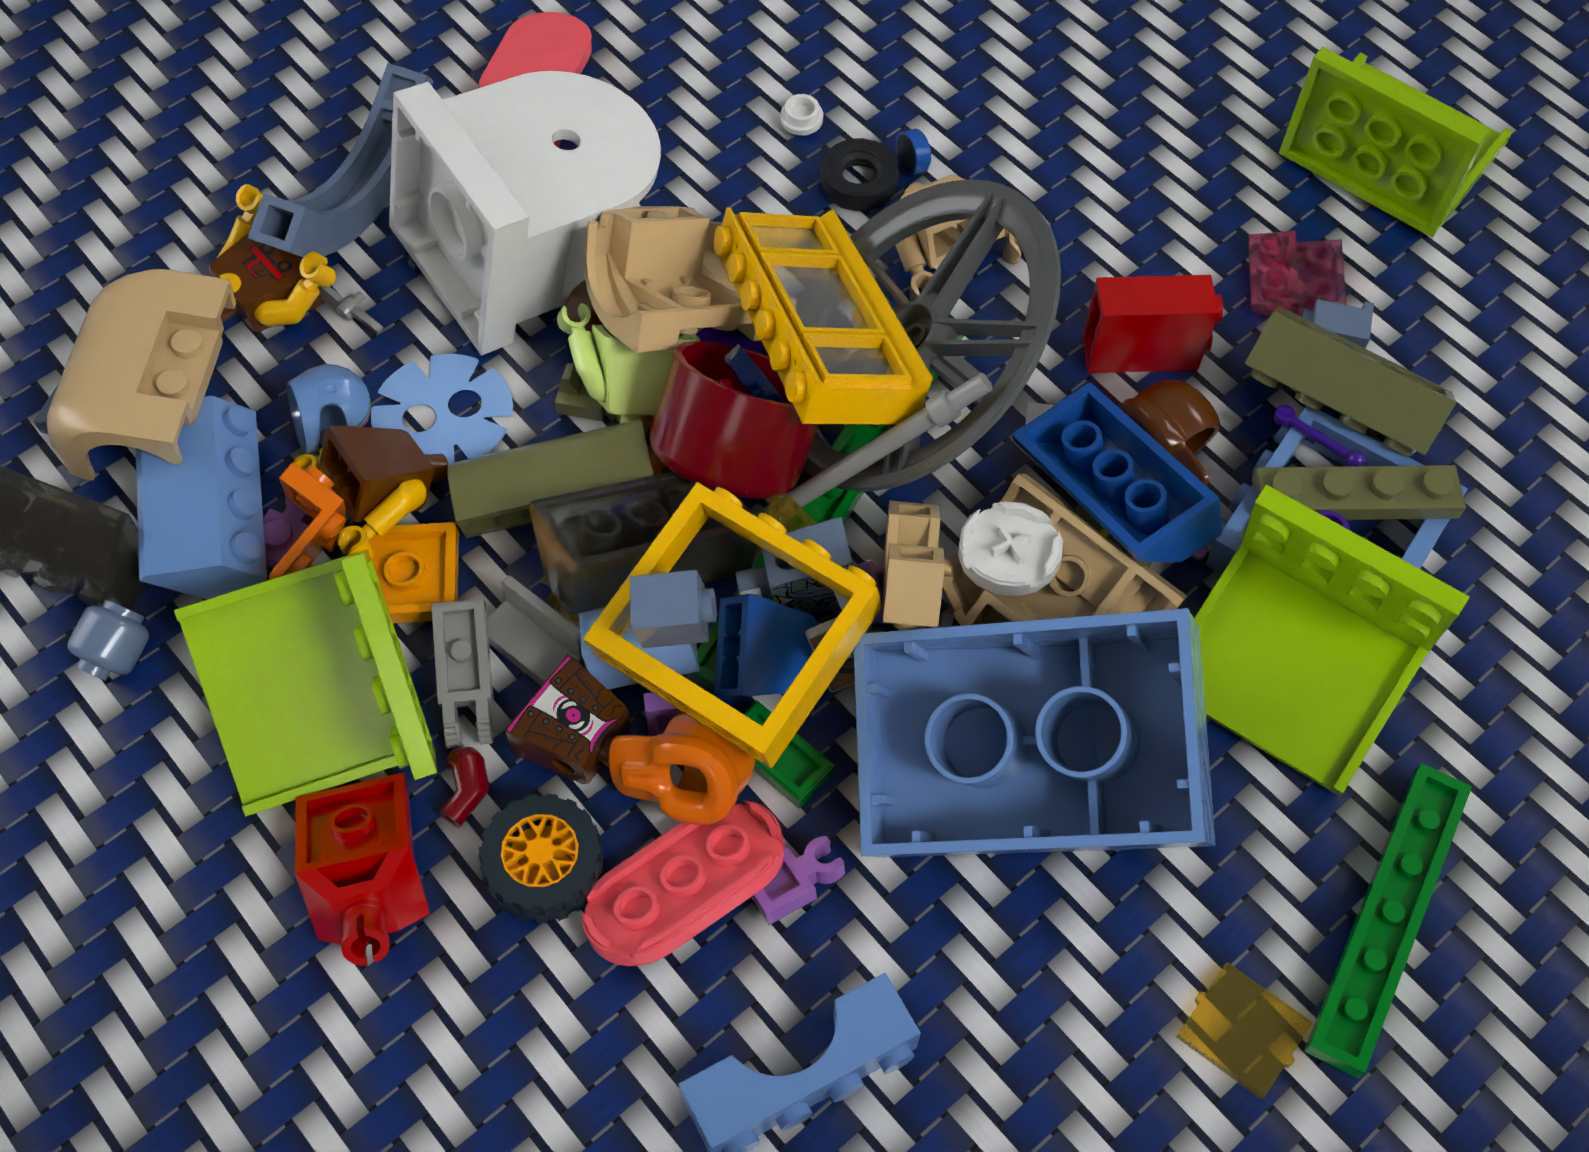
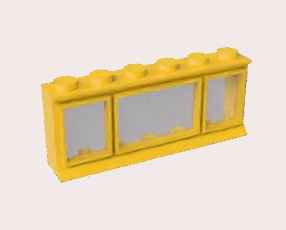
(822, 319)

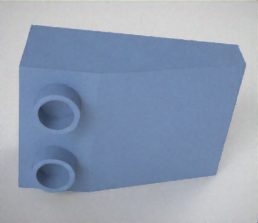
(1034, 737)

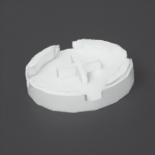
(1010, 549)

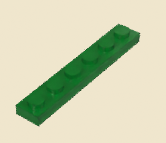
(1388, 922)

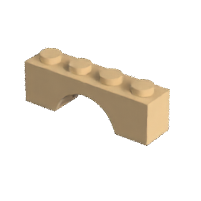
(912, 566)

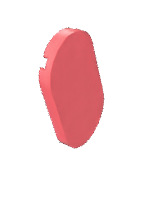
(540, 44)
(682, 885)

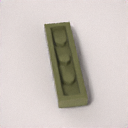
(1370, 490)

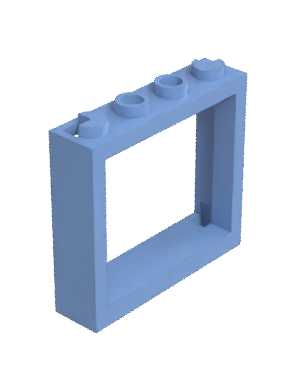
(1290, 439)

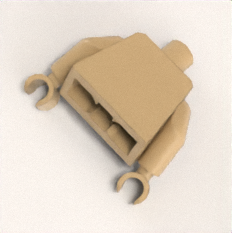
(934, 243)

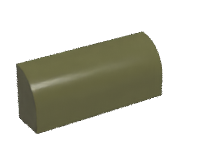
(497, 488)

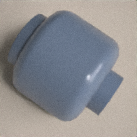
(108, 640)

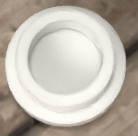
(801, 115)

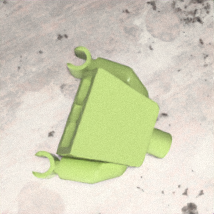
(615, 374)

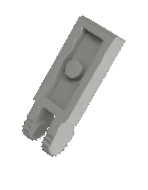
(463, 666)

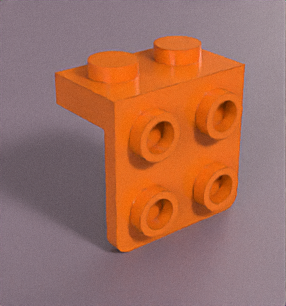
(312, 494)

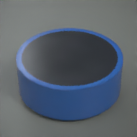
(913, 151)

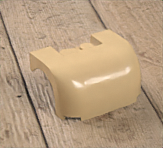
(139, 366)

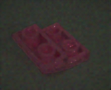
(1294, 272)

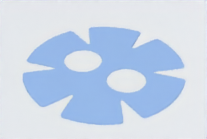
(448, 375)

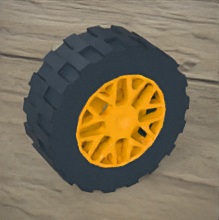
(541, 858)

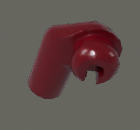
(470, 781)

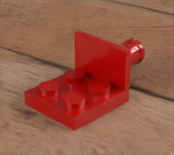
(358, 865)

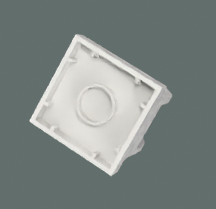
(498, 206)

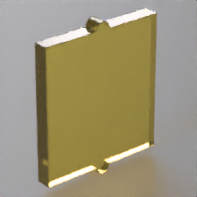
(1244, 1030)

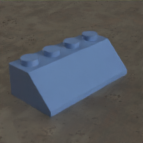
(204, 516)

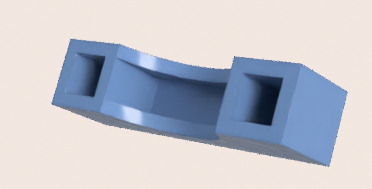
(738, 1104)

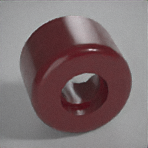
(721, 433)

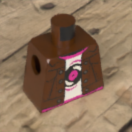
(569, 724)

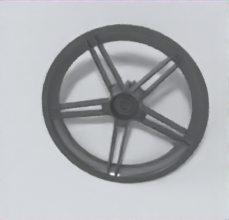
(934, 336)

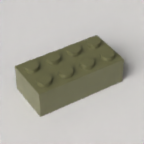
(1351, 381)

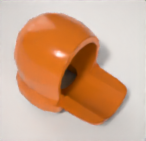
(711, 776)

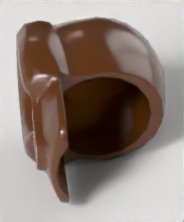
(1177, 419)

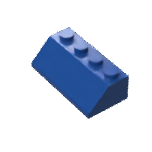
(1122, 477)

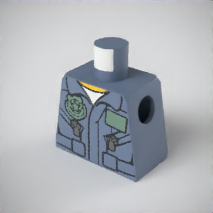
(791, 585)

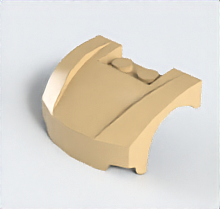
(659, 277)
(1091, 579)

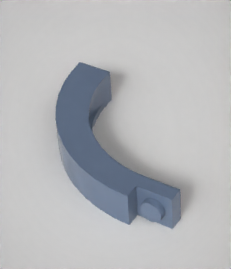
(351, 196)

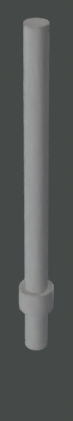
(939, 411)

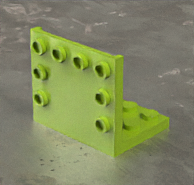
(1387, 141)
(1315, 638)
(307, 682)

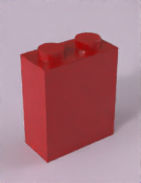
(1150, 323)

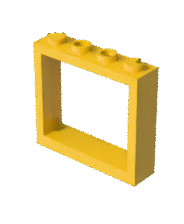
(761, 742)

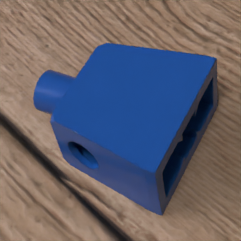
(759, 646)

